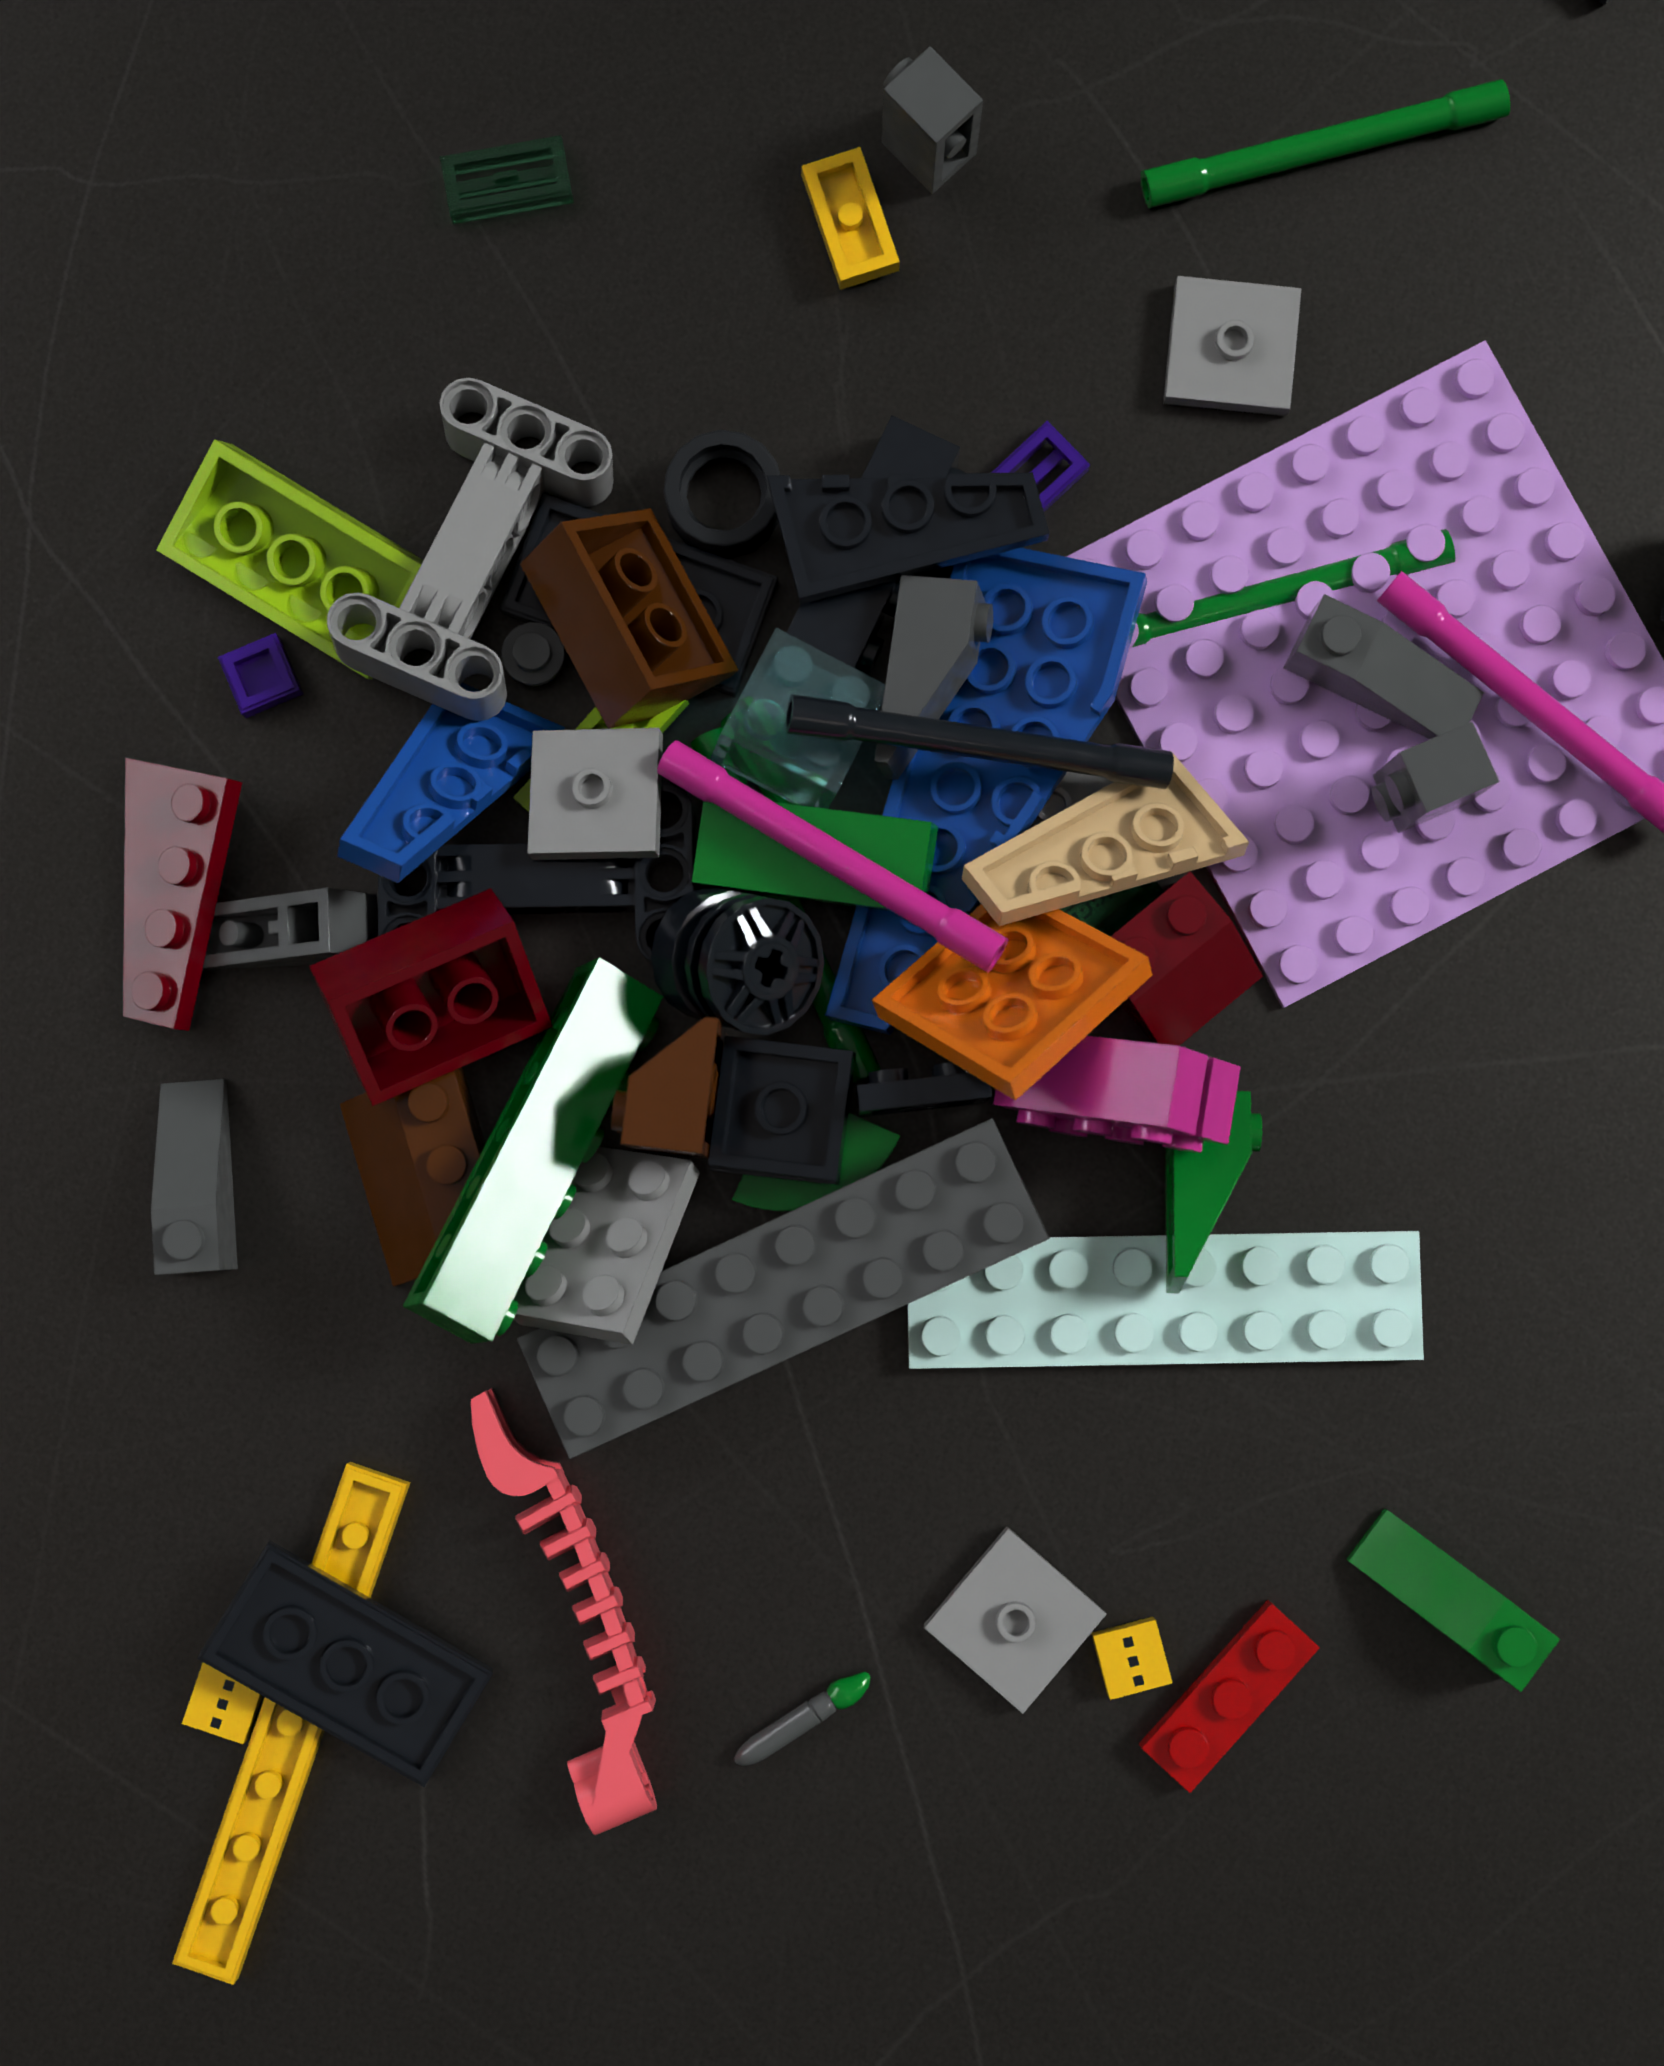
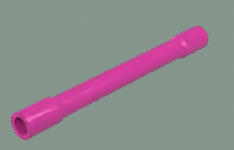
(1431, 620)
(948, 925)

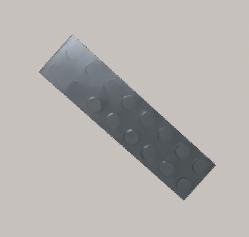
(792, 1286)

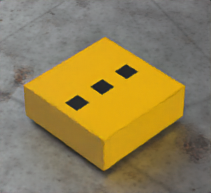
(1131, 1658)
(222, 1706)

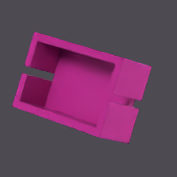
(1133, 1095)

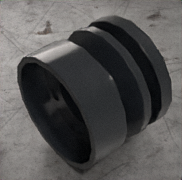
(738, 959)

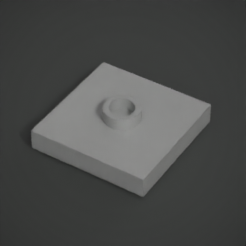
(1232, 345)
(595, 794)
(1014, 1619)

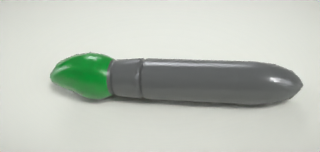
(839, 1695)

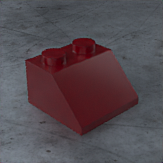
(1194, 962)

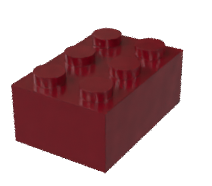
(432, 996)

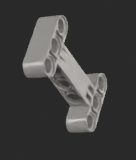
(473, 547)

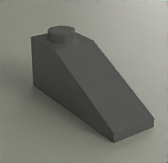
(931, 652)
(1380, 670)
(289, 928)
(193, 1180)

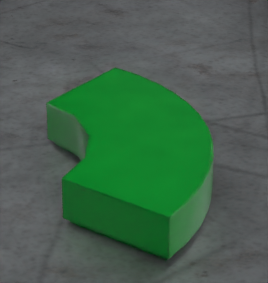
(864, 1153)

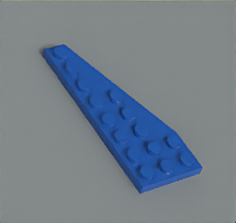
(1045, 672)

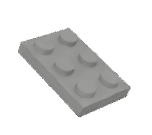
(608, 1246)

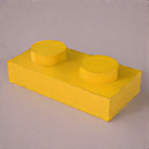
(850, 218)

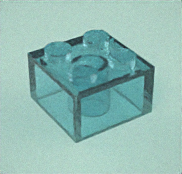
(755, 739)

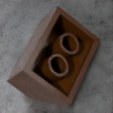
(627, 615)
(674, 1095)
(414, 1164)

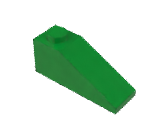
(1200, 1187)
(1453, 1600)

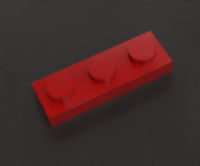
(1228, 1696)

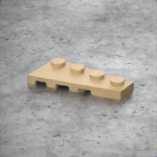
(1103, 847)

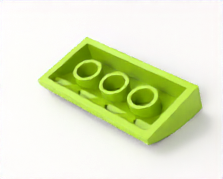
(281, 547)

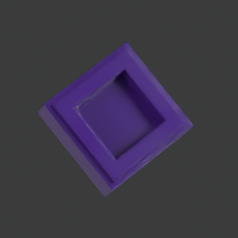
(260, 675)

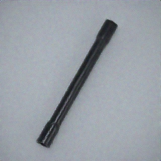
(845, 722)

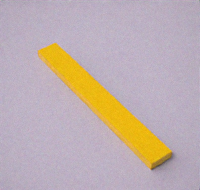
(281, 1750)

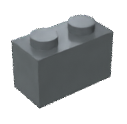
(930, 118)
(1433, 778)

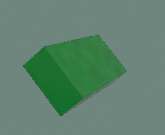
(746, 860)

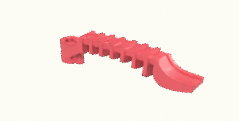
(612, 1778)

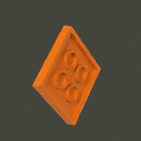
(1027, 1011)

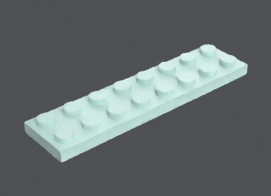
(1240, 1304)

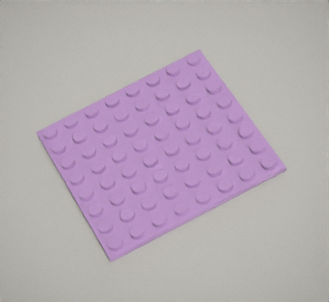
(1296, 763)

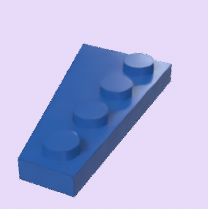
(439, 785)

